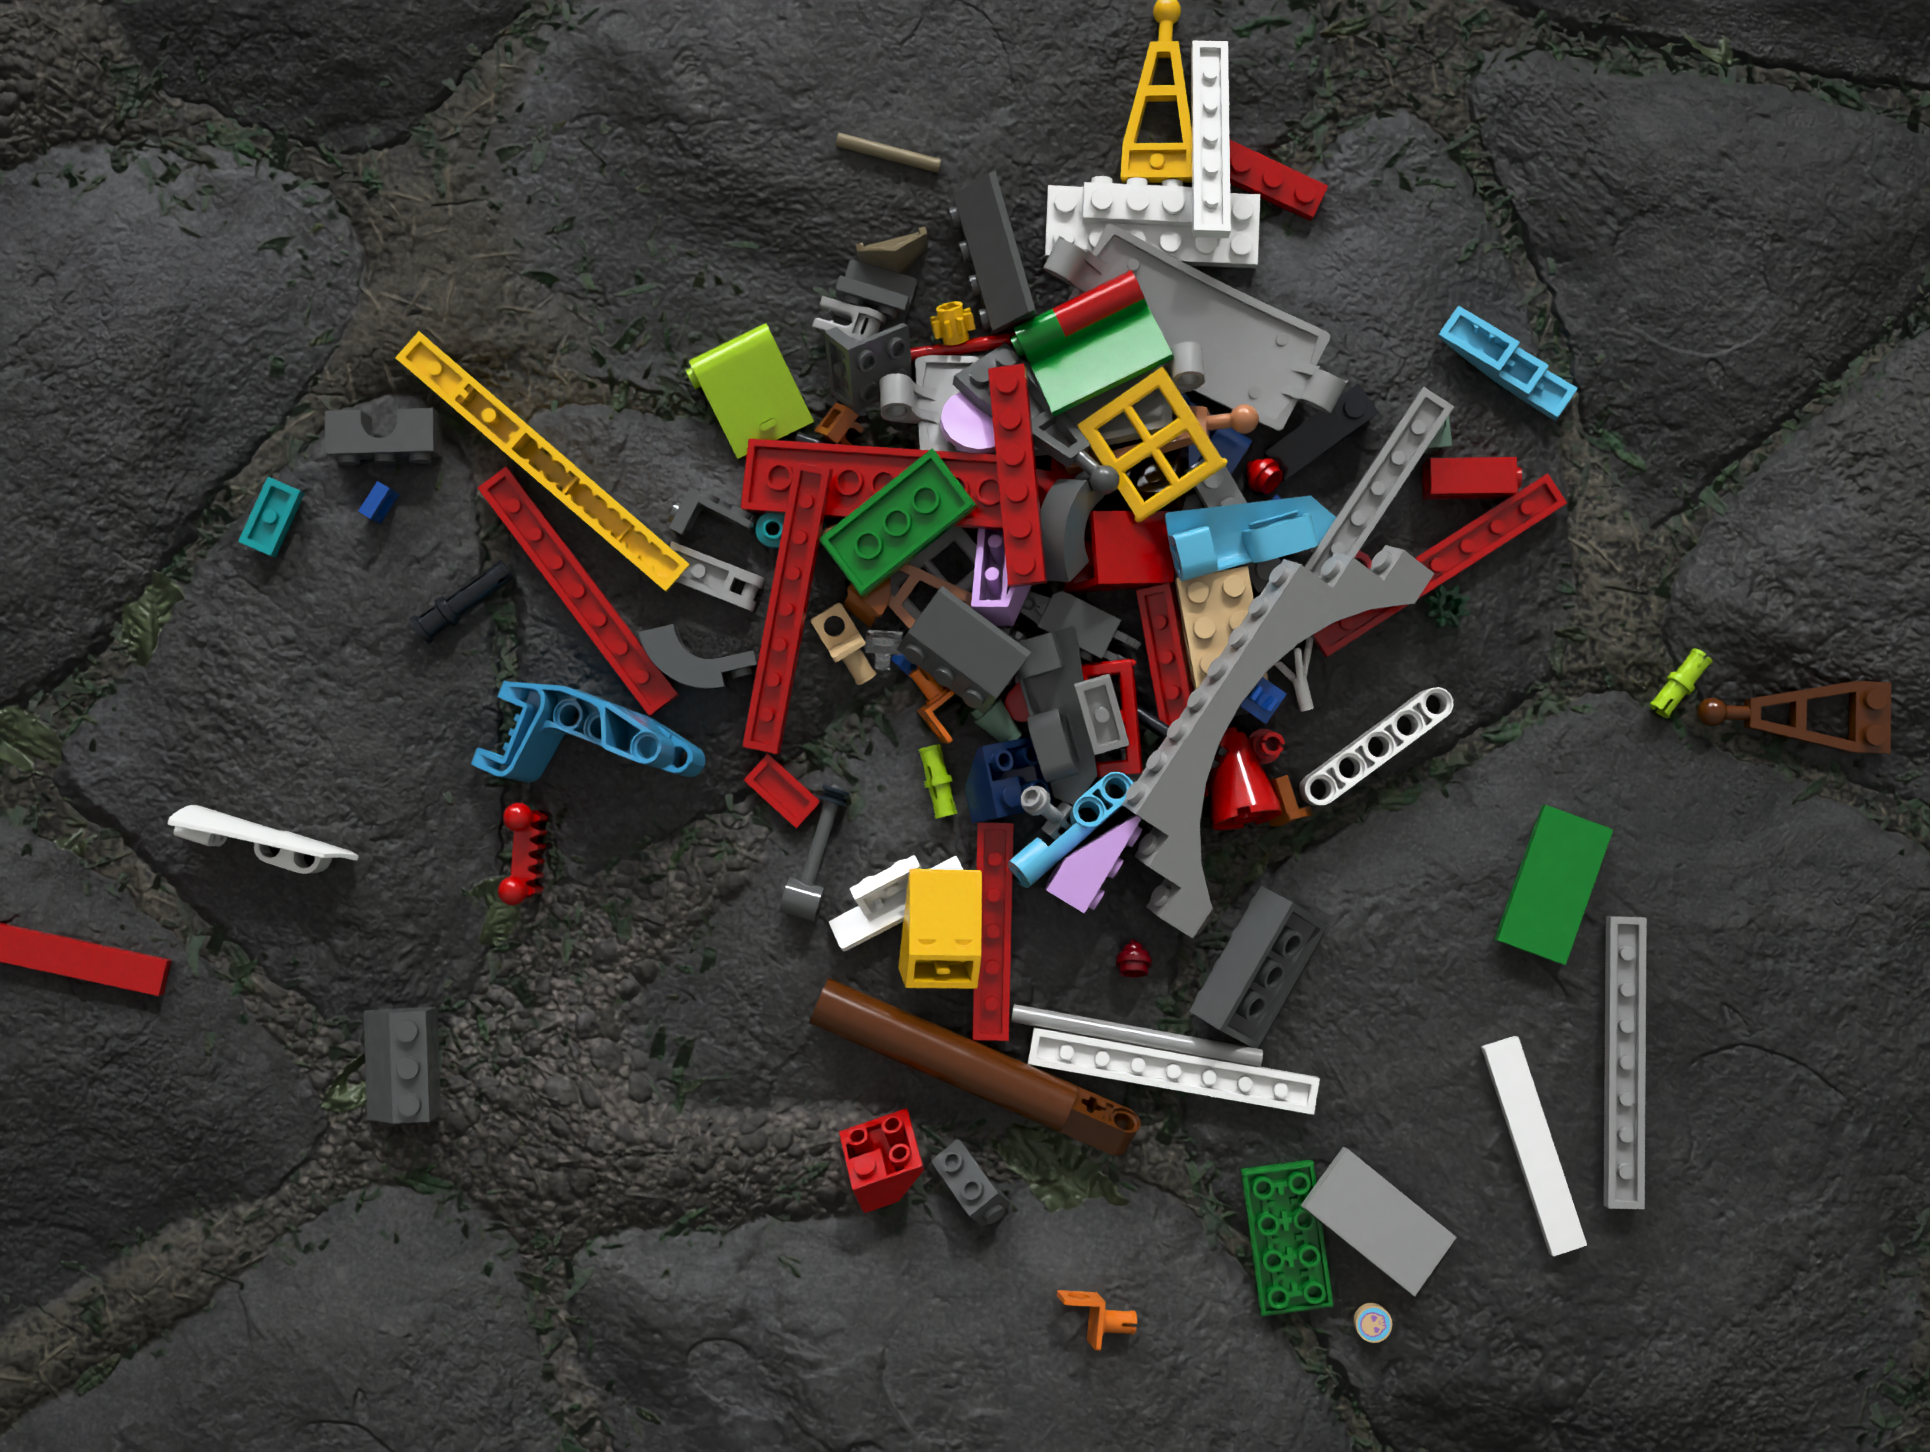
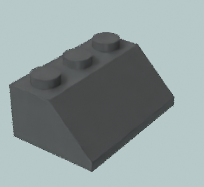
(963, 650)
(402, 1065)

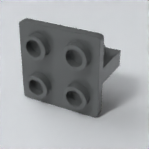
(876, 289)

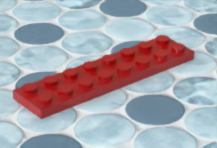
(859, 475)

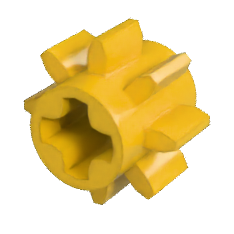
(952, 323)

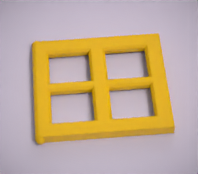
(1151, 444)

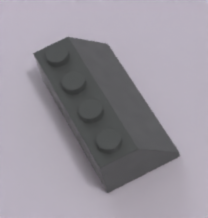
(992, 255)
(1258, 967)

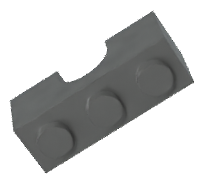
(415, 437)

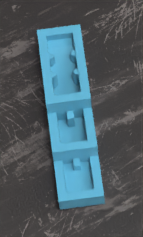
(1506, 363)

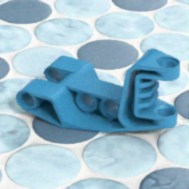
(550, 714)

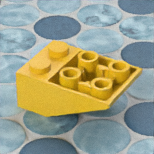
(942, 929)

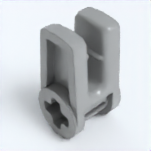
(864, 319)

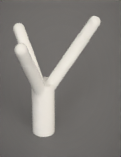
(1299, 680)

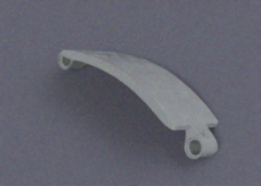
(1247, 346)
(923, 402)

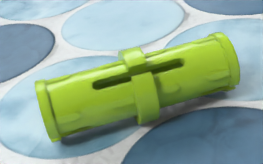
(1680, 683)
(938, 781)

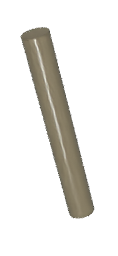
(888, 152)

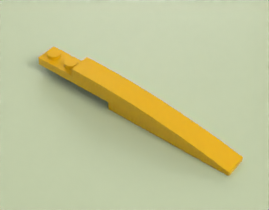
(542, 461)

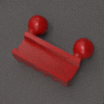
(525, 825)

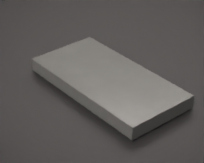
(1378, 1221)

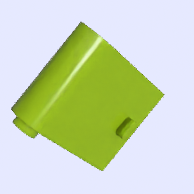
(749, 386)

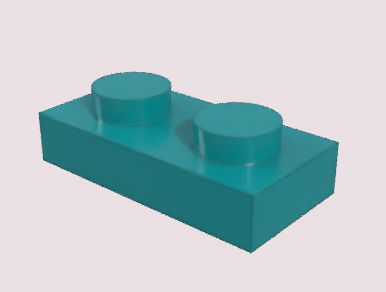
(271, 517)

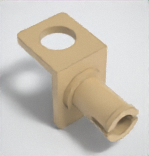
(846, 644)

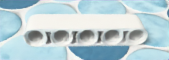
(1392, 741)

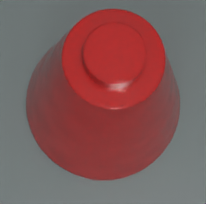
(1240, 786)

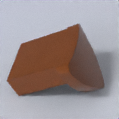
(871, 606)
(1289, 805)

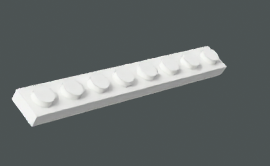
(1173, 1070)

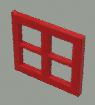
(1129, 714)

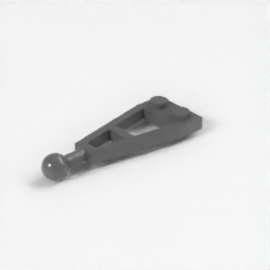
(974, 385)

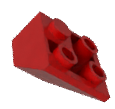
(882, 1159)

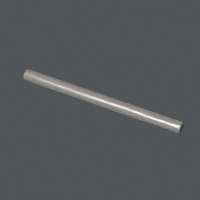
(1137, 1035)

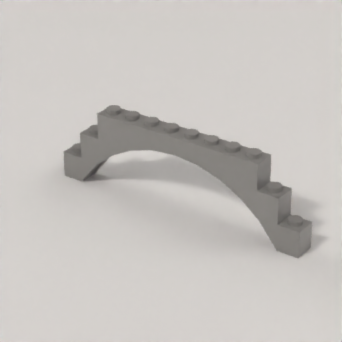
(1176, 774)

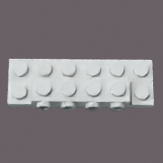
(1154, 215)

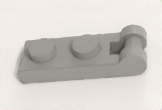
(717, 578)

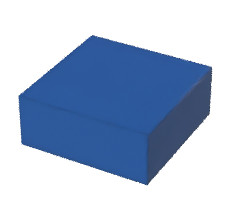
(378, 502)

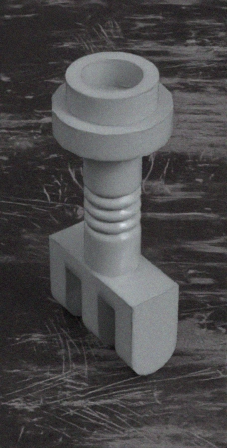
(1036, 801)

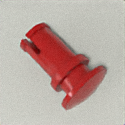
(1266, 745)

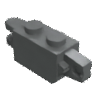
(1093, 625)

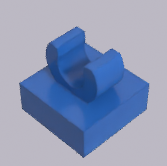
(1263, 700)

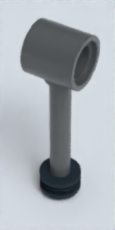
(803, 896)

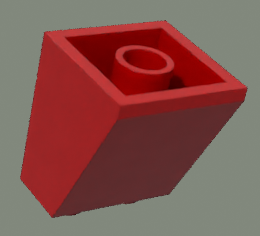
(1124, 553)

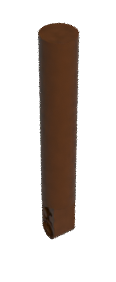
(975, 1068)

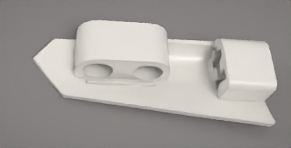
(214, 828)

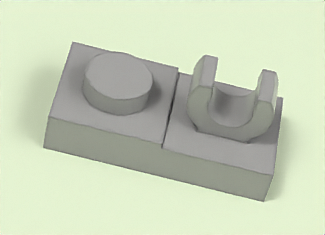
(1101, 714)

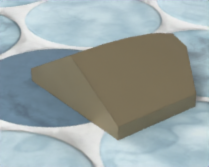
(895, 253)

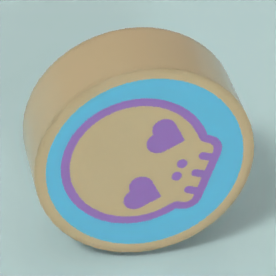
(1372, 1322)

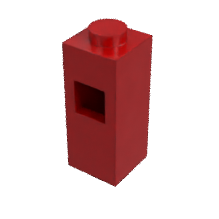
(1471, 478)

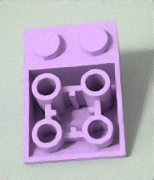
(1085, 868)

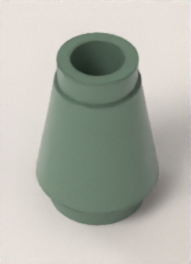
(997, 722)

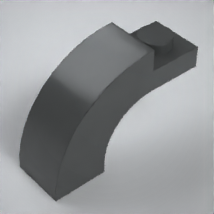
(1064, 524)
(673, 658)

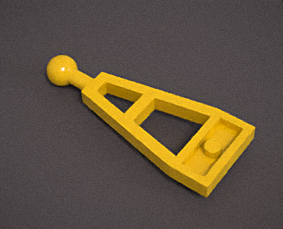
(1159, 160)

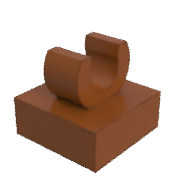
(837, 423)

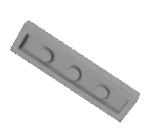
(1221, 491)

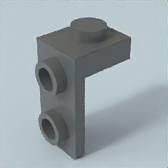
(686, 513)
(970, 1184)

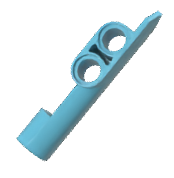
(1243, 533)
(1039, 858)

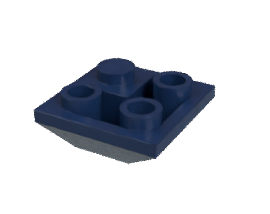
(1000, 777)

